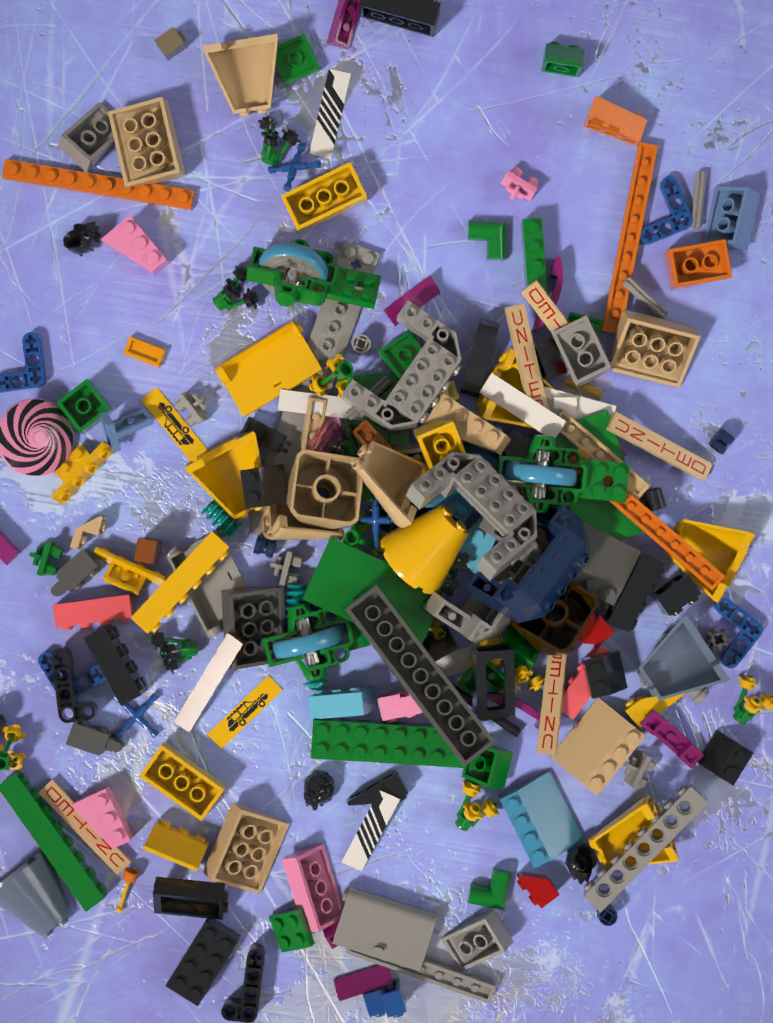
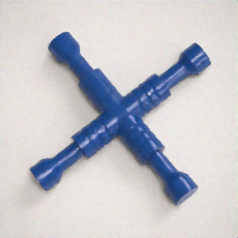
(295, 166)
(375, 520)
(136, 716)

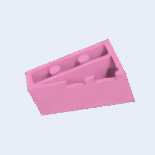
(134, 244)
(397, 705)
(105, 816)

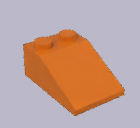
(698, 264)

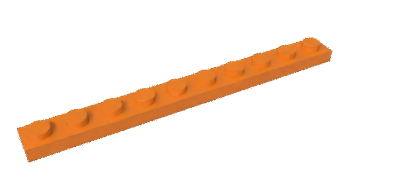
(97, 184)
(629, 235)
(663, 535)

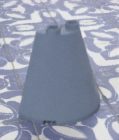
(681, 663)
(35, 895)

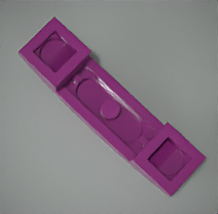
(556, 273)
(499, 698)
(672, 738)

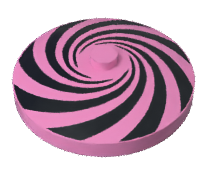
(35, 437)

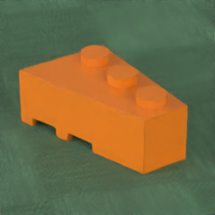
(615, 121)

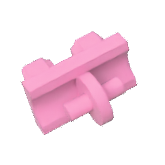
(518, 186)

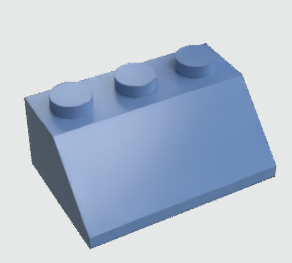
(732, 216)

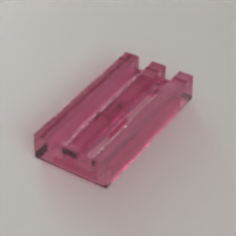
(328, 438)

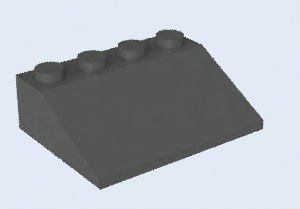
(608, 565)
(253, 615)

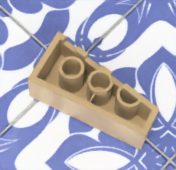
(469, 426)

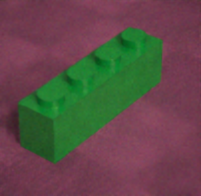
(533, 251)

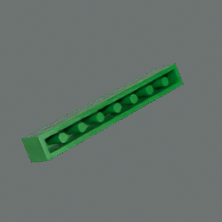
(53, 841)

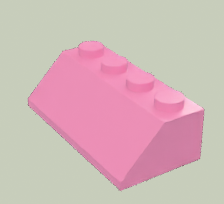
(313, 886)

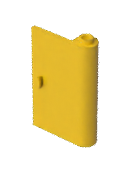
(270, 361)

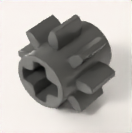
(718, 633)

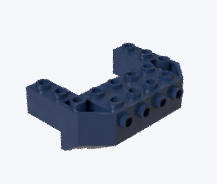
(548, 576)

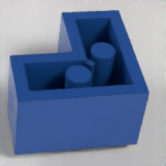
(387, 999)

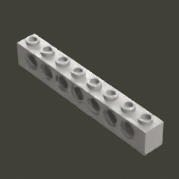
(602, 898)

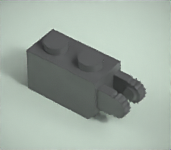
(75, 572)
(93, 738)

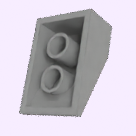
(88, 138)
(582, 351)
(477, 940)

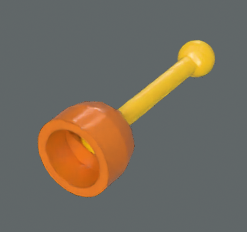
(130, 875)

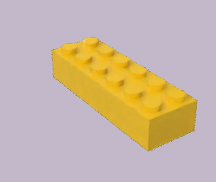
(180, 582)

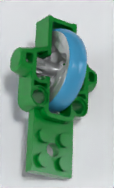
(313, 267)
(591, 475)
(308, 641)

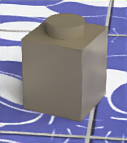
(171, 43)

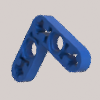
(675, 214)
(28, 374)
(744, 633)
(45, 666)

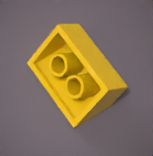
(438, 441)
(176, 844)

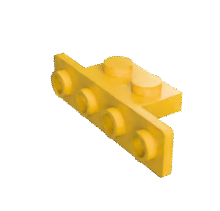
(78, 469)
(125, 573)

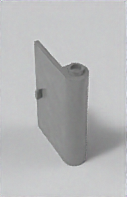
(207, 596)
(386, 923)

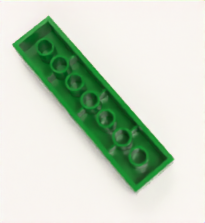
(380, 742)

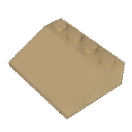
(146, 143)
(653, 348)
(598, 746)
(245, 848)

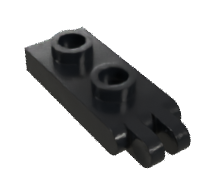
(266, 435)

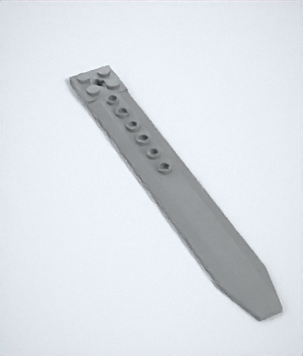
(328, 338)

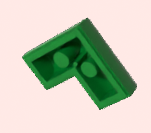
(494, 233)
(494, 678)
(493, 895)

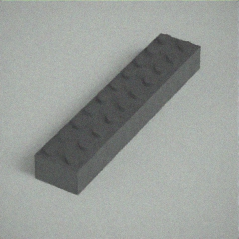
(419, 675)

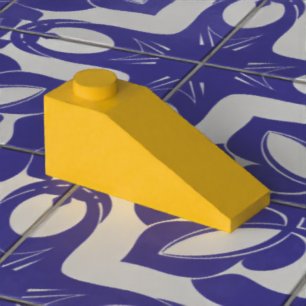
(640, 707)

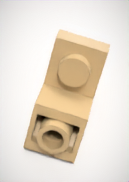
(94, 527)

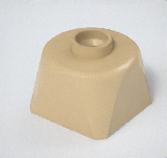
(333, 474)

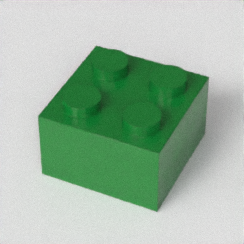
(84, 405)

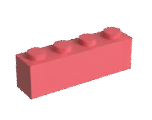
(93, 610)
(576, 689)

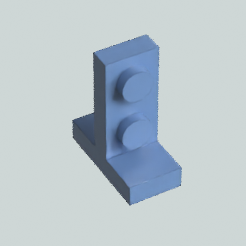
(124, 426)

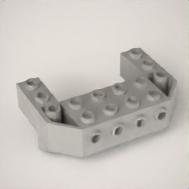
(420, 383)
(490, 497)
(476, 619)

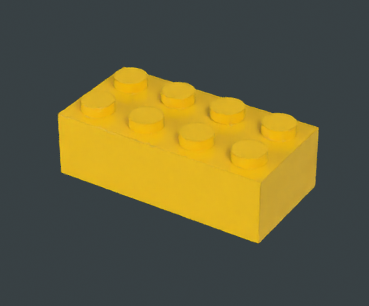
(324, 198)
(182, 781)

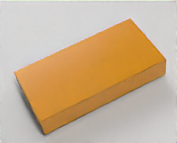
(144, 351)

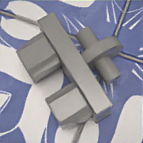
(194, 405)
(290, 560)
(637, 768)

